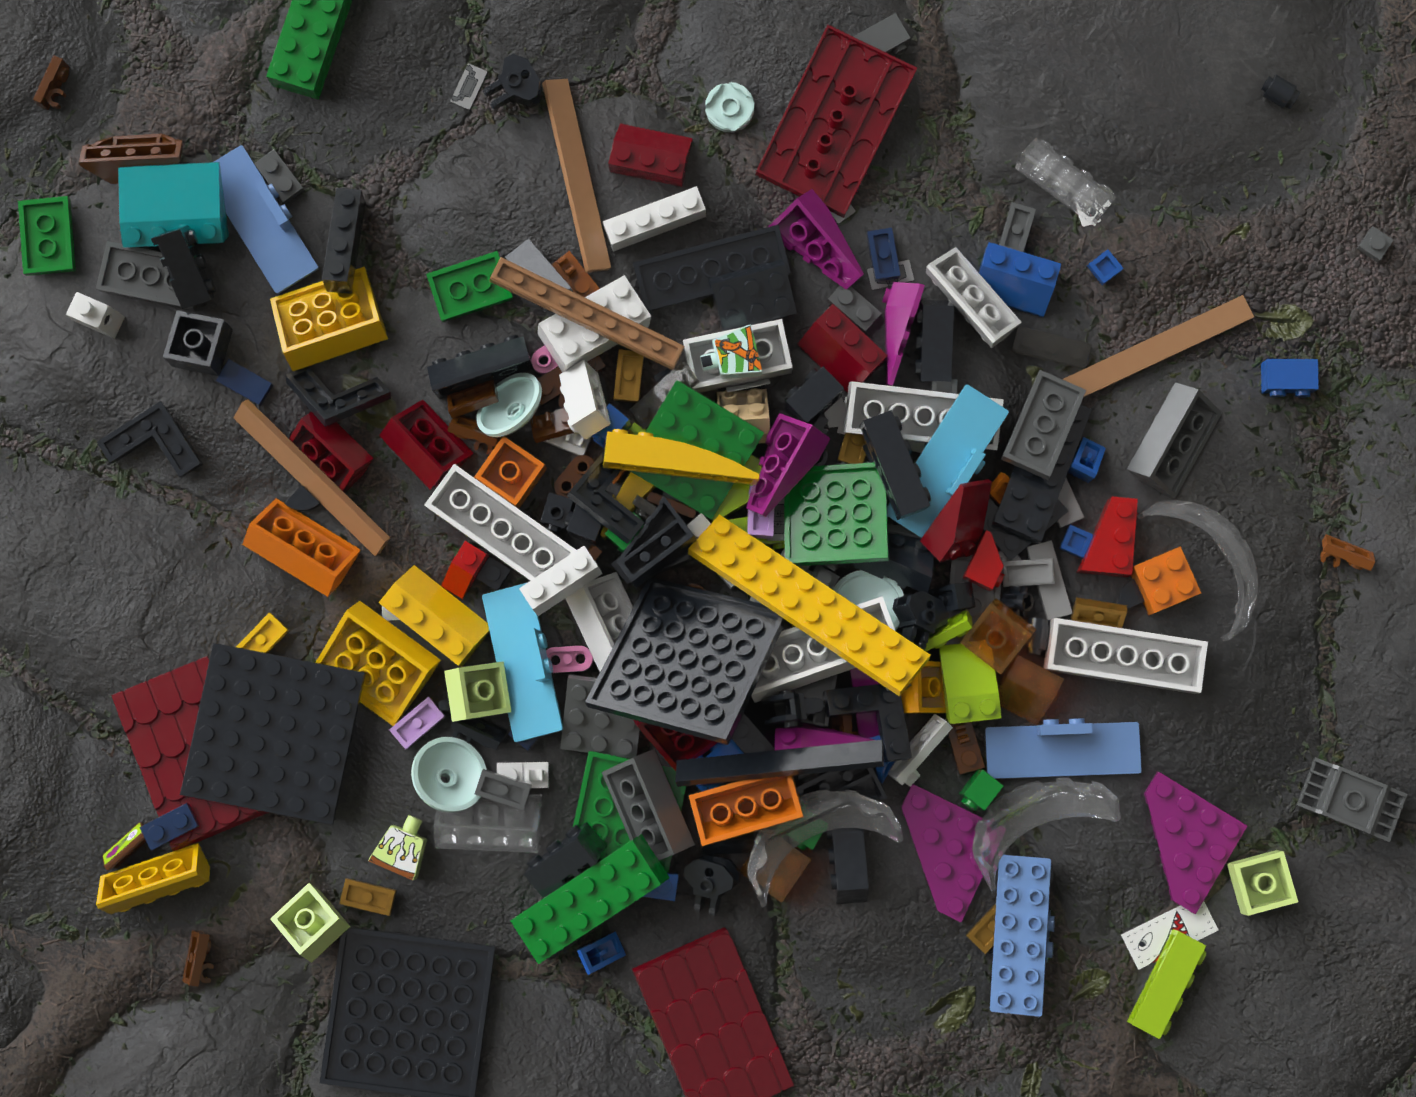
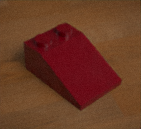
(959, 522)

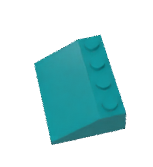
(171, 197)

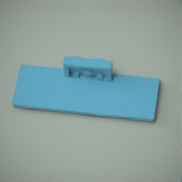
(954, 453)
(528, 670)

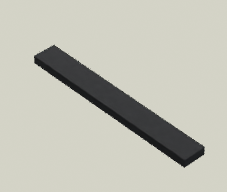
(780, 763)

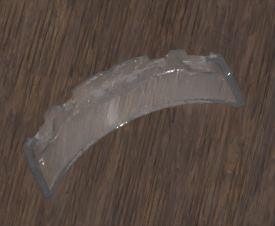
(1230, 543)
(1031, 807)
(821, 813)

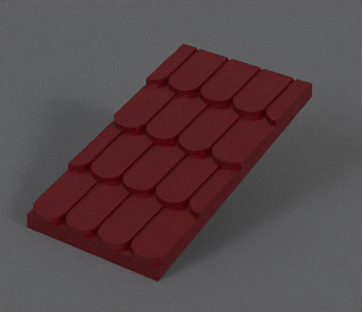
(836, 120)
(160, 729)
(712, 1021)

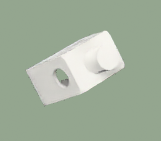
(93, 314)

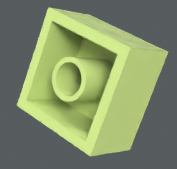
(477, 691)
(1262, 882)
(310, 922)

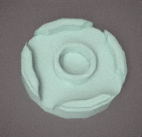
(729, 107)

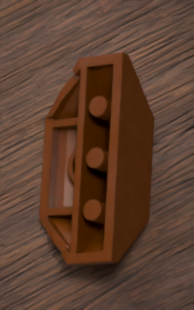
(109, 154)

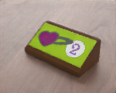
(124, 848)

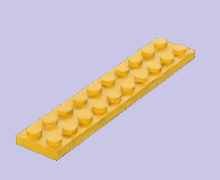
(809, 605)

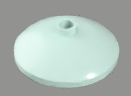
(518, 401)
(863, 587)
(456, 762)

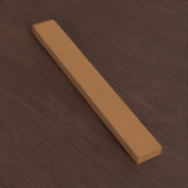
(576, 175)
(586, 313)
(1162, 346)
(311, 477)

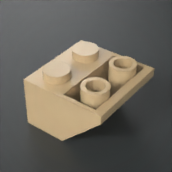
(748, 405)

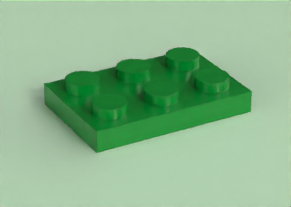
(46, 236)
(466, 287)

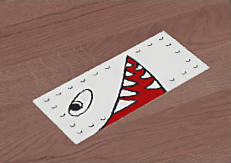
(1149, 939)

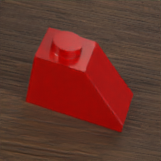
(985, 564)
(464, 569)

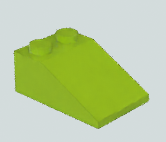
(968, 686)

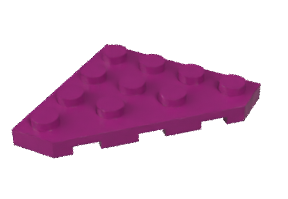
(1191, 839)
(944, 845)

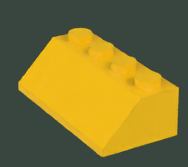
(436, 615)
(152, 879)

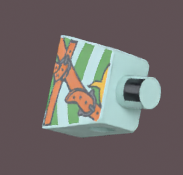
(734, 355)

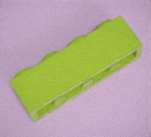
(1167, 983)

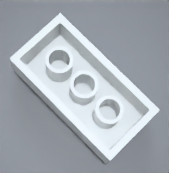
(573, 343)
(771, 349)

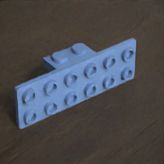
(263, 222)
(1063, 749)
(1021, 935)

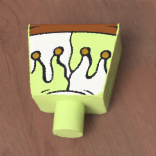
(401, 849)

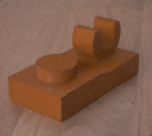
(575, 275)
(1354, 555)

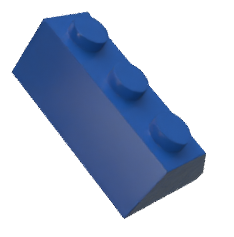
(1020, 278)

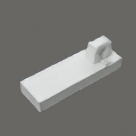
(921, 746)

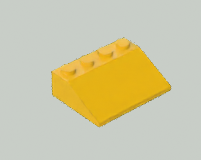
(327, 324)
(391, 659)

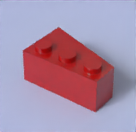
(1113, 540)

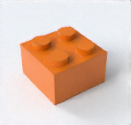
(511, 472)
(1165, 580)

